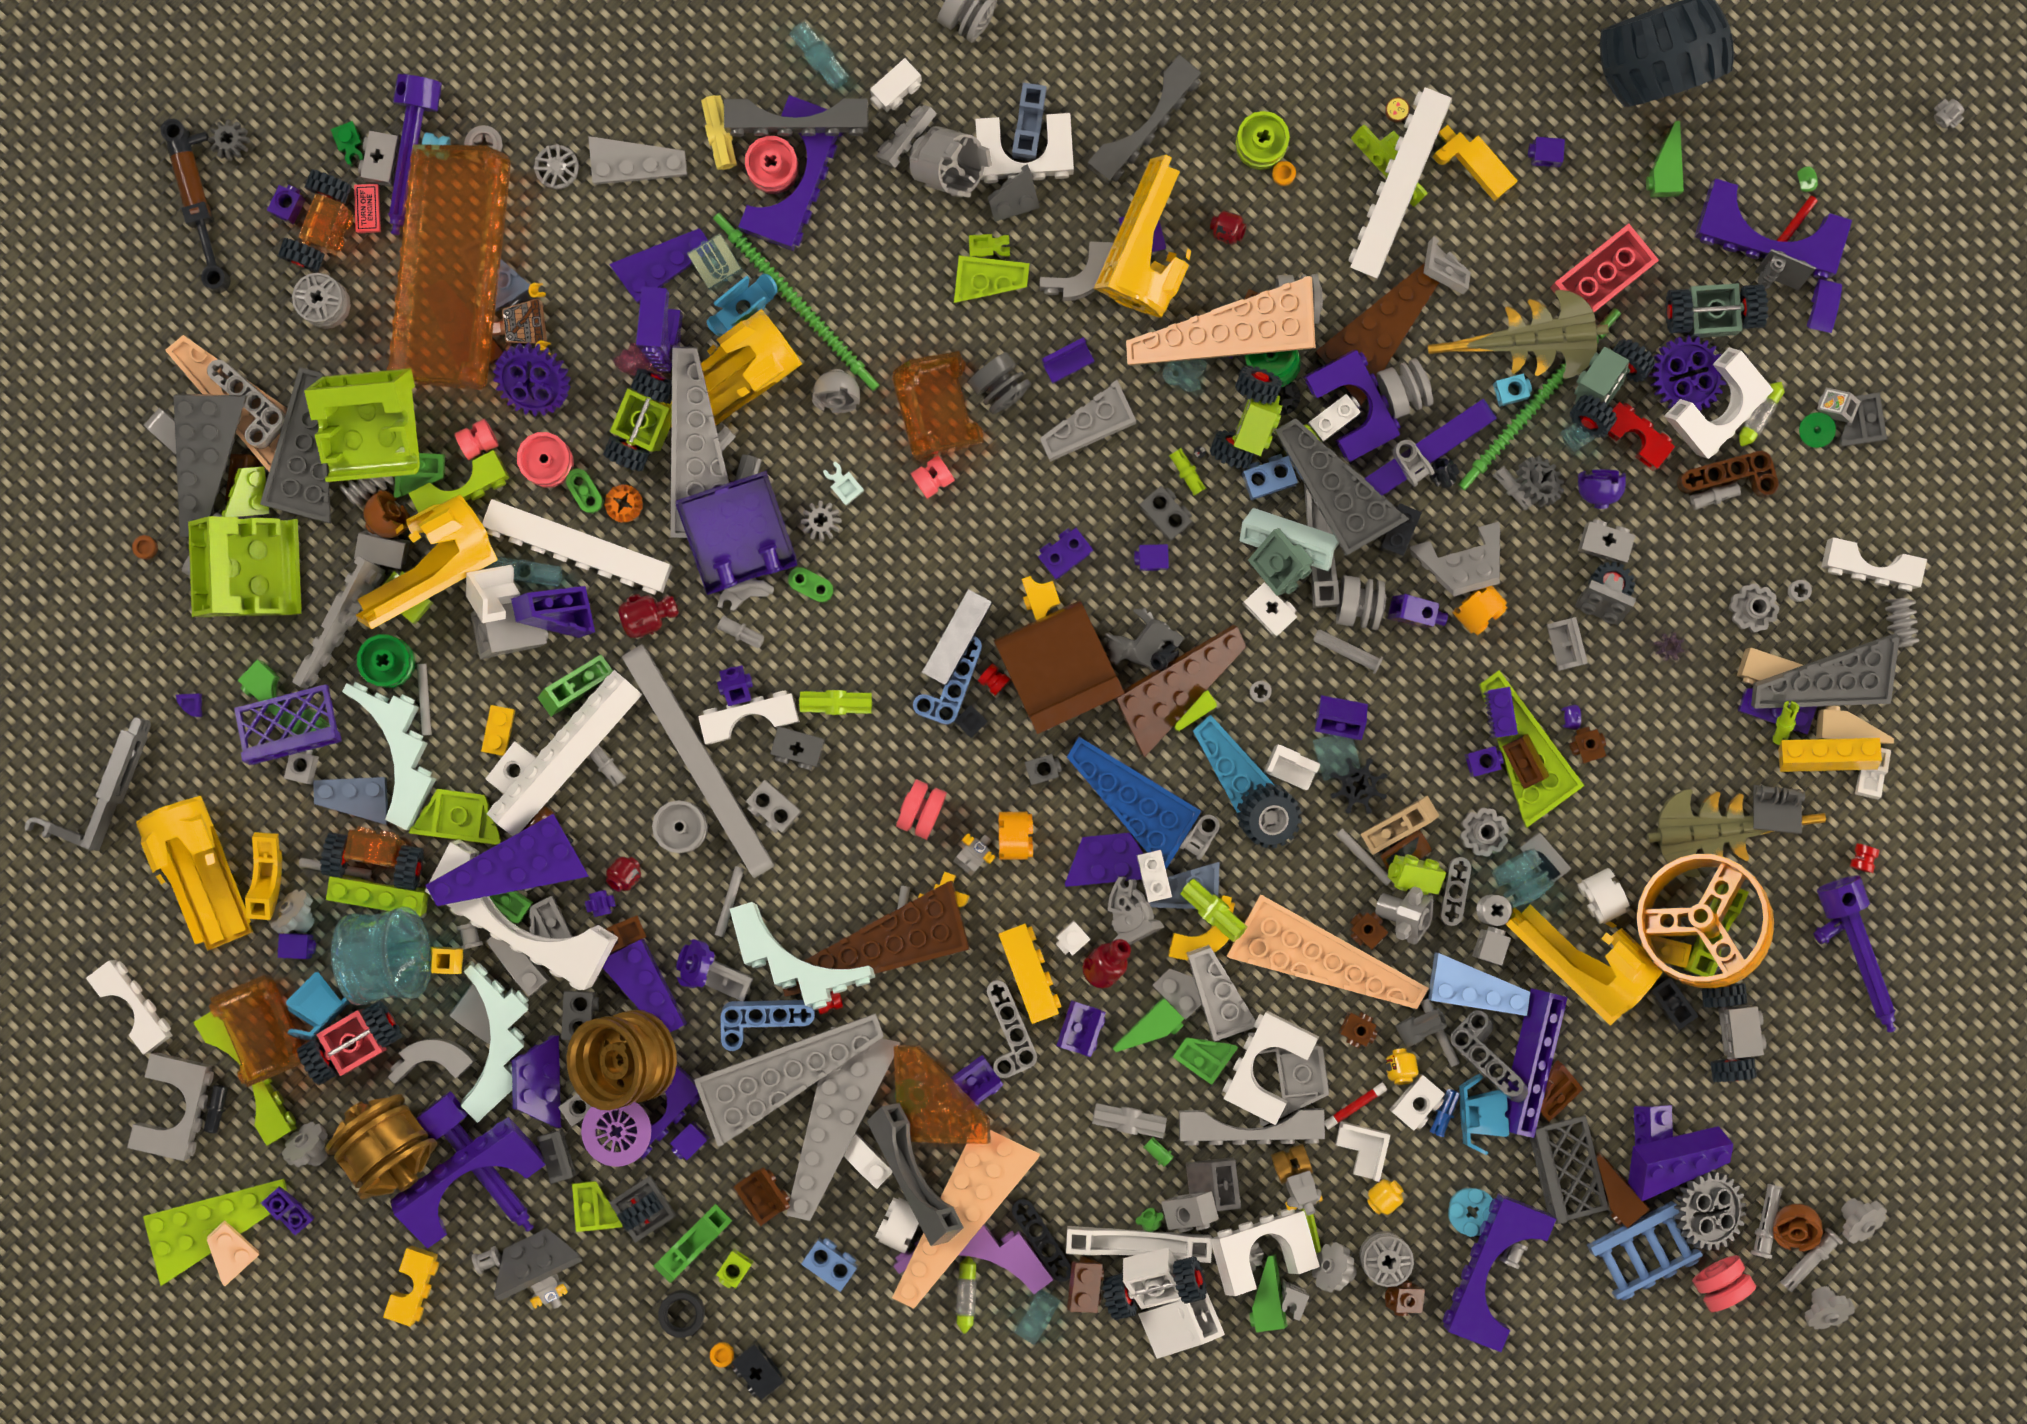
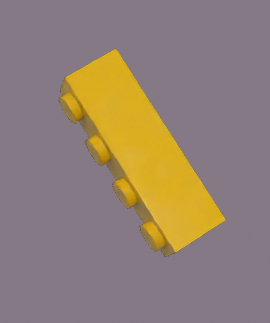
(1830, 754)
(1029, 973)

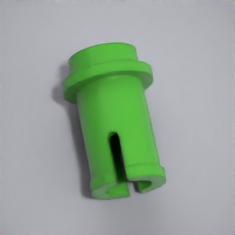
(1158, 1152)

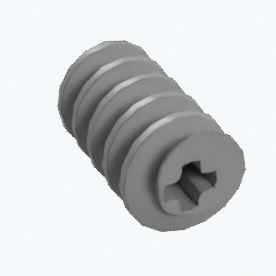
(363, 487)
(1902, 620)
(1484, 910)

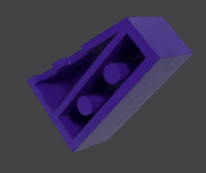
(556, 610)

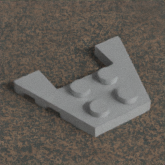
(1465, 569)
(1300, 1079)

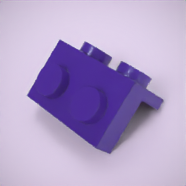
(1081, 1028)
(978, 1080)
(1652, 1123)

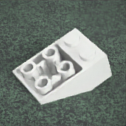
(1180, 1326)

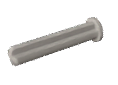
(1348, 650)

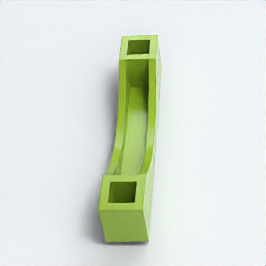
(271, 1117)

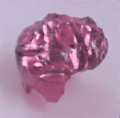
(631, 360)

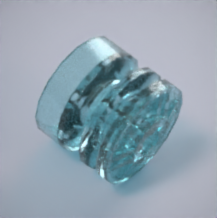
(1522, 878)

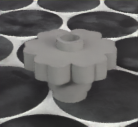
(1743, 611)
(1496, 829)
(293, 913)
(306, 1146)
(1862, 1219)
(1335, 1267)
(1828, 1309)

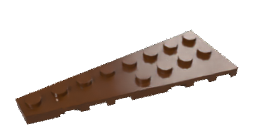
(909, 935)

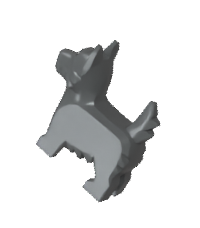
(1145, 645)

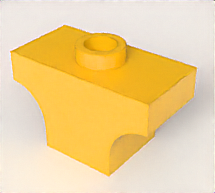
(1039, 597)

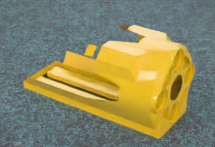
(1127, 270)
(746, 364)
(460, 549)
(191, 857)
(1604, 988)

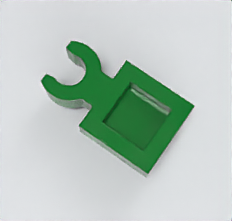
(348, 140)

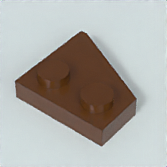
(1559, 1091)

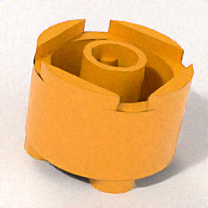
(1480, 608)
(1013, 835)

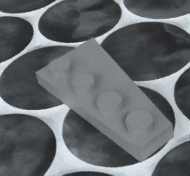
(626, 161)
(1096, 420)
(1220, 1000)

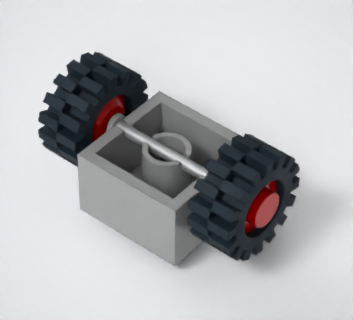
(1739, 1032)

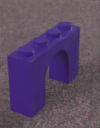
(1379, 425)
(679, 1096)

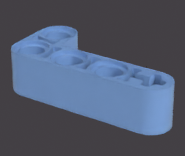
(945, 700)
(767, 1020)

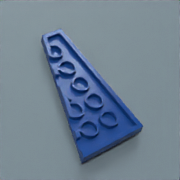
(1146, 809)

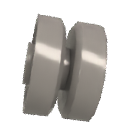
(694, 828)

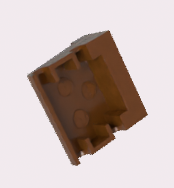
(1058, 667)

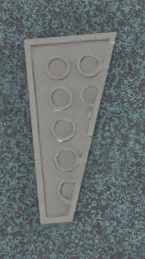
(338, 619)

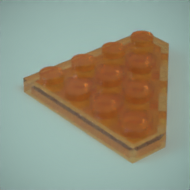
(934, 1102)

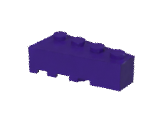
(644, 984)
(1676, 1160)

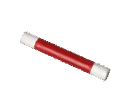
(1355, 1105)

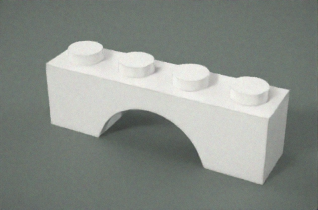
(1844, 557)
(718, 725)
(148, 1028)

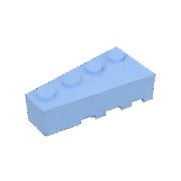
(1466, 986)

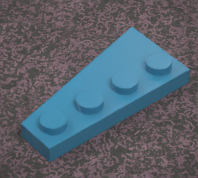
(1230, 763)

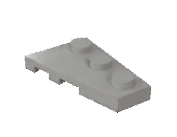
(904, 133)

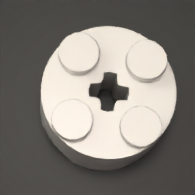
(1605, 896)
(900, 1227)

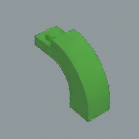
(692, 1243)

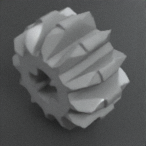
(815, 515)

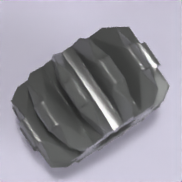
(238, 140)

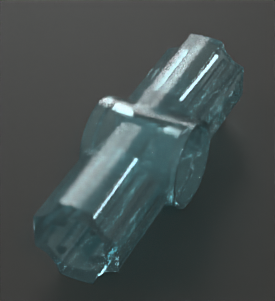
(819, 55)
(540, 573)

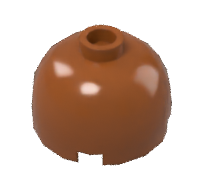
(384, 515)
(1797, 1227)

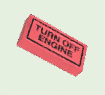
(367, 208)

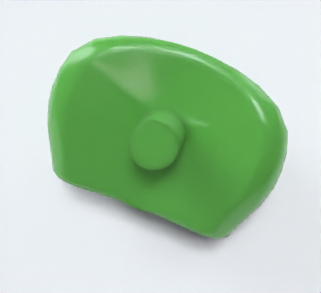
(1807, 179)

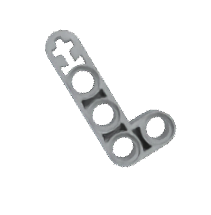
(261, 413)
(1008, 1025)

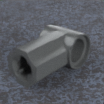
(748, 466)
(1416, 1029)

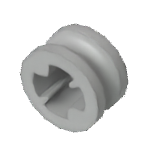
(1794, 595)
(1266, 687)

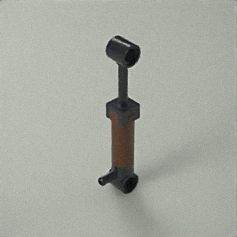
(195, 207)

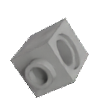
(308, 774)
(569, 1111)

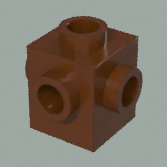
(1596, 745)
(1375, 933)
(1350, 1026)
(1405, 1298)

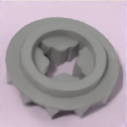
(477, 134)

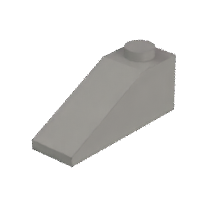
(521, 968)

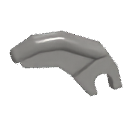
(743, 591)

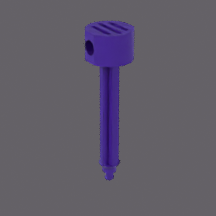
(417, 95)
(1848, 910)
(443, 1119)

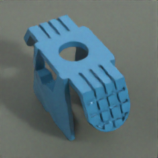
(757, 295)
(315, 1005)
(1482, 1113)

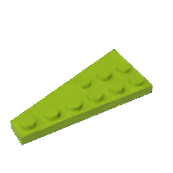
(1562, 780)
(181, 1232)

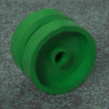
(1283, 364)
(372, 656)

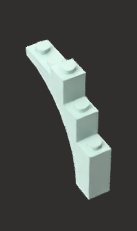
(395, 718)
(815, 982)
(505, 1042)

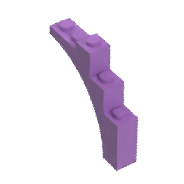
(1013, 1254)

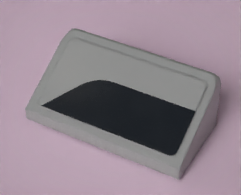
(1550, 858)

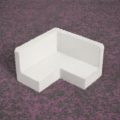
(489, 590)
(1291, 767)
(1370, 1146)

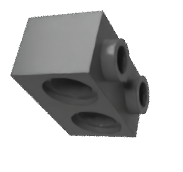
(1160, 517)
(572, 1014)

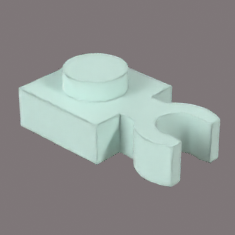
(846, 486)

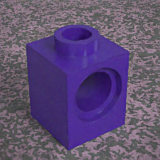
(1546, 152)
(290, 213)
(1152, 557)
(1474, 765)
(296, 946)
(689, 1141)

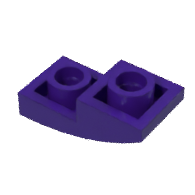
(1826, 305)
(288, 1210)

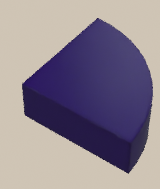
(190, 703)

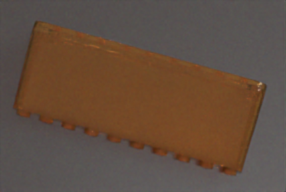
(450, 264)

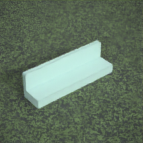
(1316, 543)

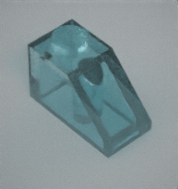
(1036, 1316)

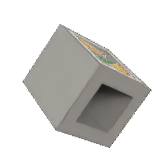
(1838, 404)

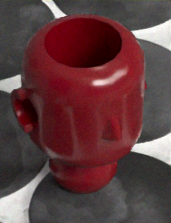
(644, 615)
(1107, 963)

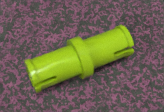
(1187, 471)
(1785, 722)

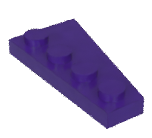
(657, 264)

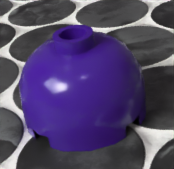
(1601, 487)

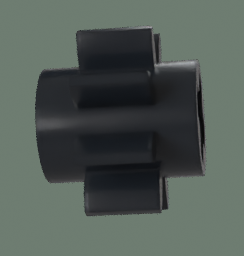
(1444, 473)

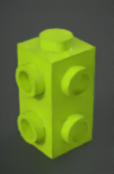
(1412, 872)

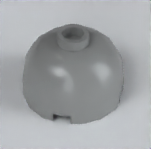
(836, 391)

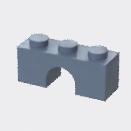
(1029, 122)

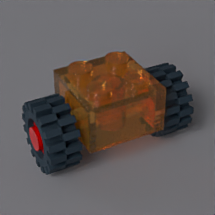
(323, 224)
(371, 848)

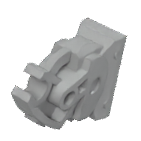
(1131, 912)

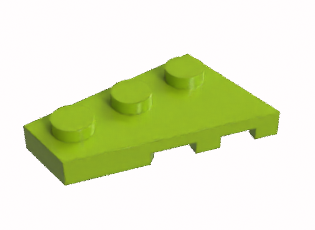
(988, 277)

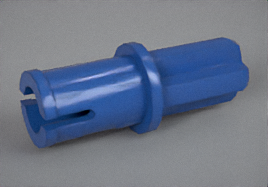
(1445, 1113)

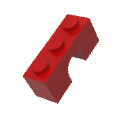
(1654, 446)

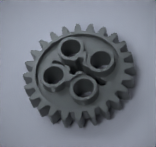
(1713, 1232)

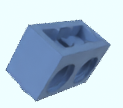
(1271, 482)
(825, 1269)

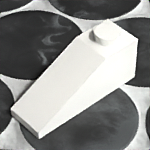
(867, 1161)

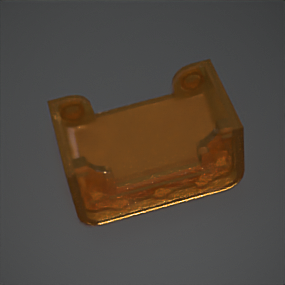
(935, 405)
(258, 1029)

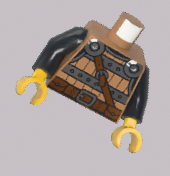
(524, 320)

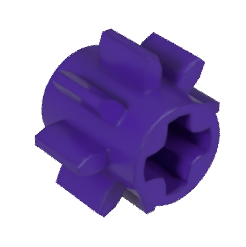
(600, 903)

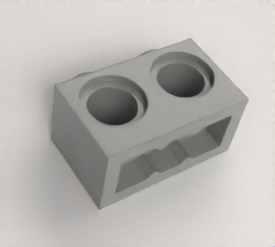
(777, 802)

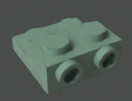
(1281, 563)

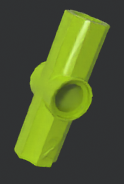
(835, 702)
(1213, 910)

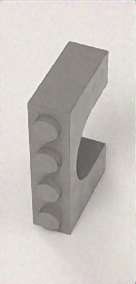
(192, 1081)

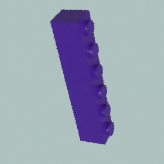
(1534, 1058)

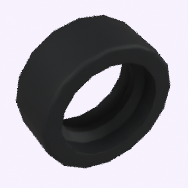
(663, 1318)

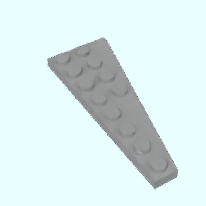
(695, 444)
(755, 1087)
(834, 1119)

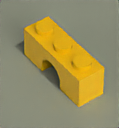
(419, 1266)

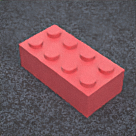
(1608, 268)

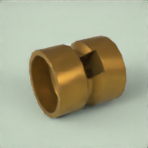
(1283, 1165)

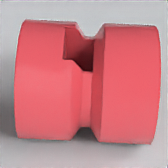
(476, 439)
(926, 483)

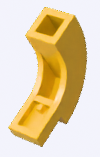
(266, 878)
(1213, 937)
(446, 960)

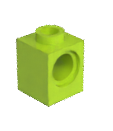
(738, 1259)

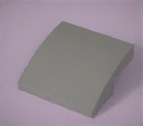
(472, 1014)

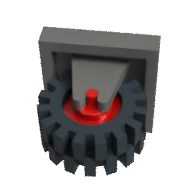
(1608, 593)
(642, 1208)

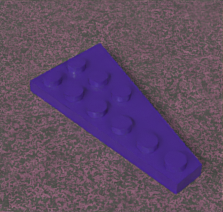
(523, 861)

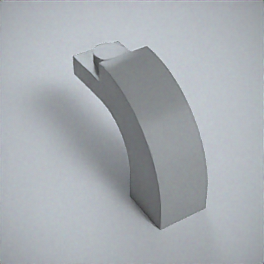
(1083, 283)
(446, 1052)

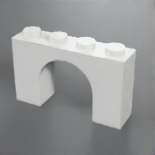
(1055, 161)
(1747, 393)
(1244, 1089)
(1233, 1249)

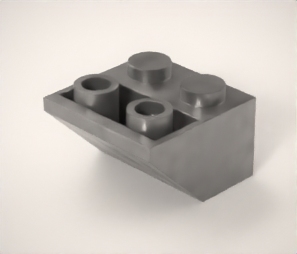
(1218, 1177)

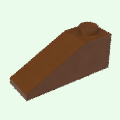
(1621, 1197)

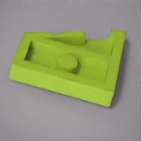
(247, 493)
(592, 1208)

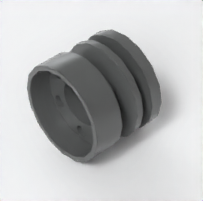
(1000, 384)

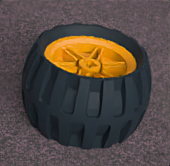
(1666, 51)

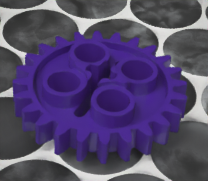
(1682, 353)
(512, 379)

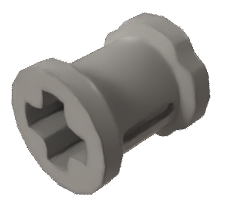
(469, 936)
(1513, 1254)
(486, 1260)

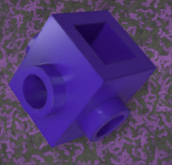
(735, 685)

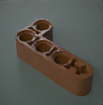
(1725, 475)

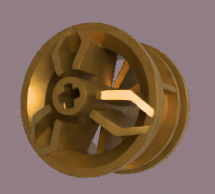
(381, 1146)

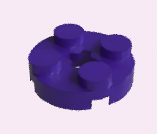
(694, 964)

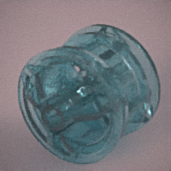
(381, 956)

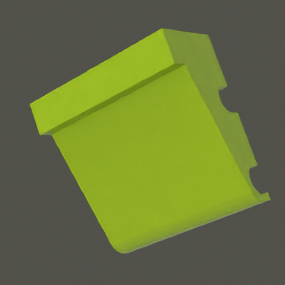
(365, 424)
(244, 567)

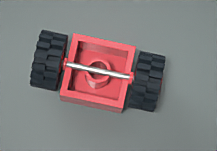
(349, 1043)

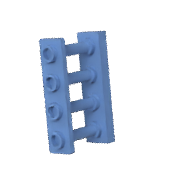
(1624, 1237)

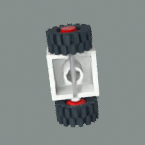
(1153, 1281)

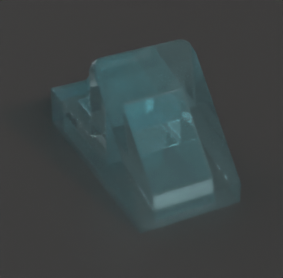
(1575, 438)

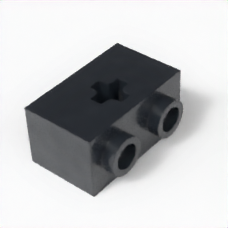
(1398, 538)
(1672, 1003)
(770, 1375)

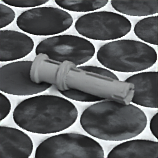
(1764, 1233)
(1811, 1259)

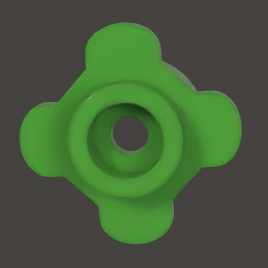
(1150, 1220)

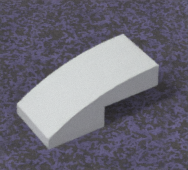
(1871, 781)

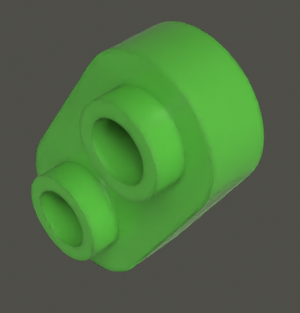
(584, 491)
(810, 584)

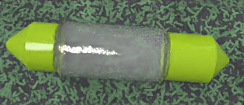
(1761, 415)
(966, 1294)

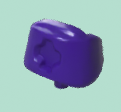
(1572, 717)

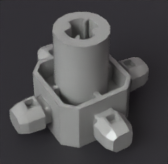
(1411, 914)

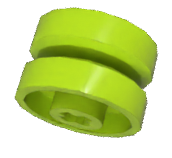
(1262, 126)

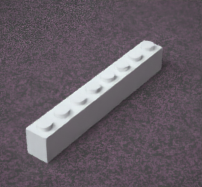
(1400, 183)
(577, 546)
(564, 754)

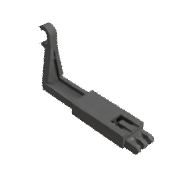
(110, 792)

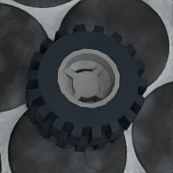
(1269, 815)

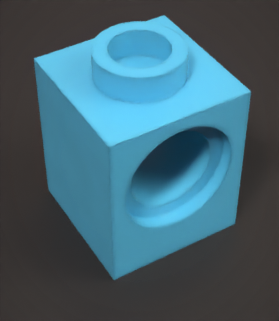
(1503, 395)

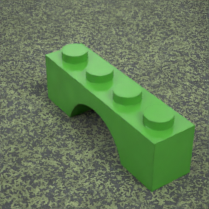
(262, 684)

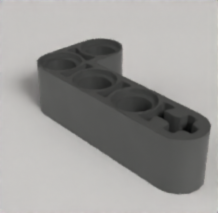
(1491, 1061)

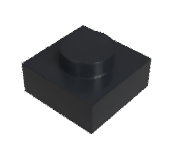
(970, 721)

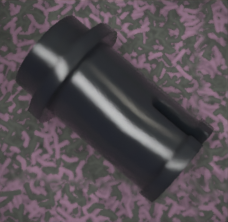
(1161, 659)

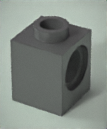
(1035, 777)

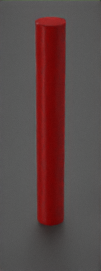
(1798, 219)

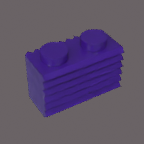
(1500, 712)

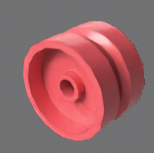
(767, 151)
(534, 450)
(918, 808)
(1724, 1283)

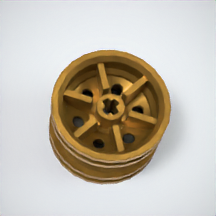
(619, 1050)

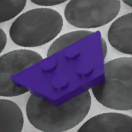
(1105, 860)
(538, 1082)

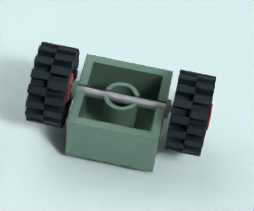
(1716, 309)
(1602, 383)

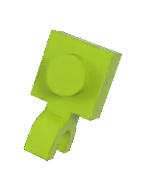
(985, 245)

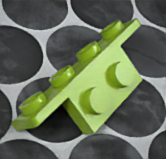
(1380, 154)

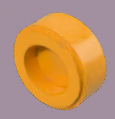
(1283, 173)
(722, 1354)

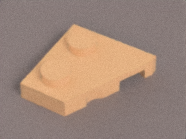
(230, 1251)

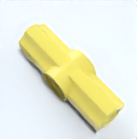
(717, 136)

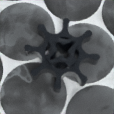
(1347, 780)

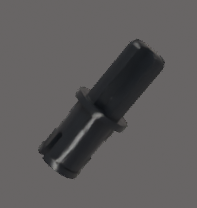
(215, 1109)

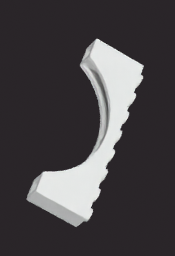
(573, 958)

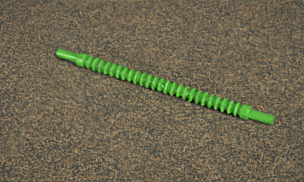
(857, 367)
(1480, 466)

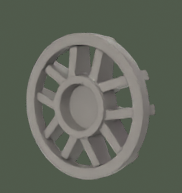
(556, 166)

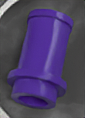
(1828, 931)

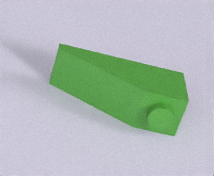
(1667, 172)
(574, 685)
(1153, 1025)
(1267, 1307)

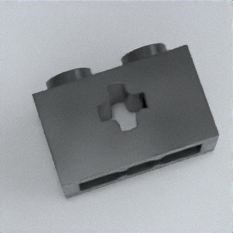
(787, 738)

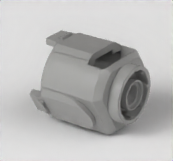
(949, 161)

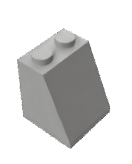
(505, 635)

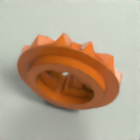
(633, 498)

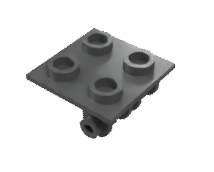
(1783, 269)
(1777, 809)

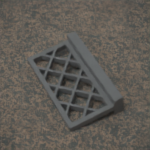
(1551, 1180)

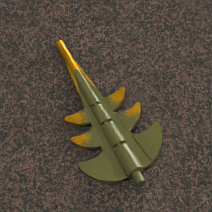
(1571, 333)
(1683, 833)

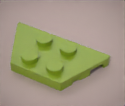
(457, 817)

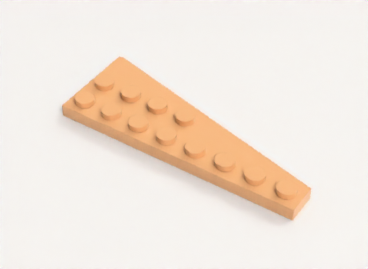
(1259, 324)
(194, 363)
(1302, 949)
(975, 1190)

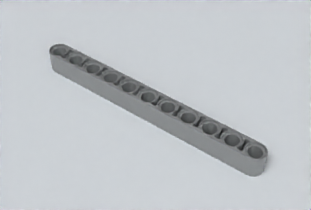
(698, 761)

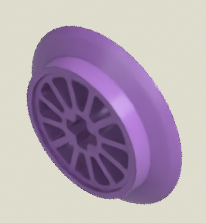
(612, 1157)

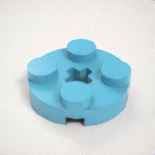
(1458, 1209)

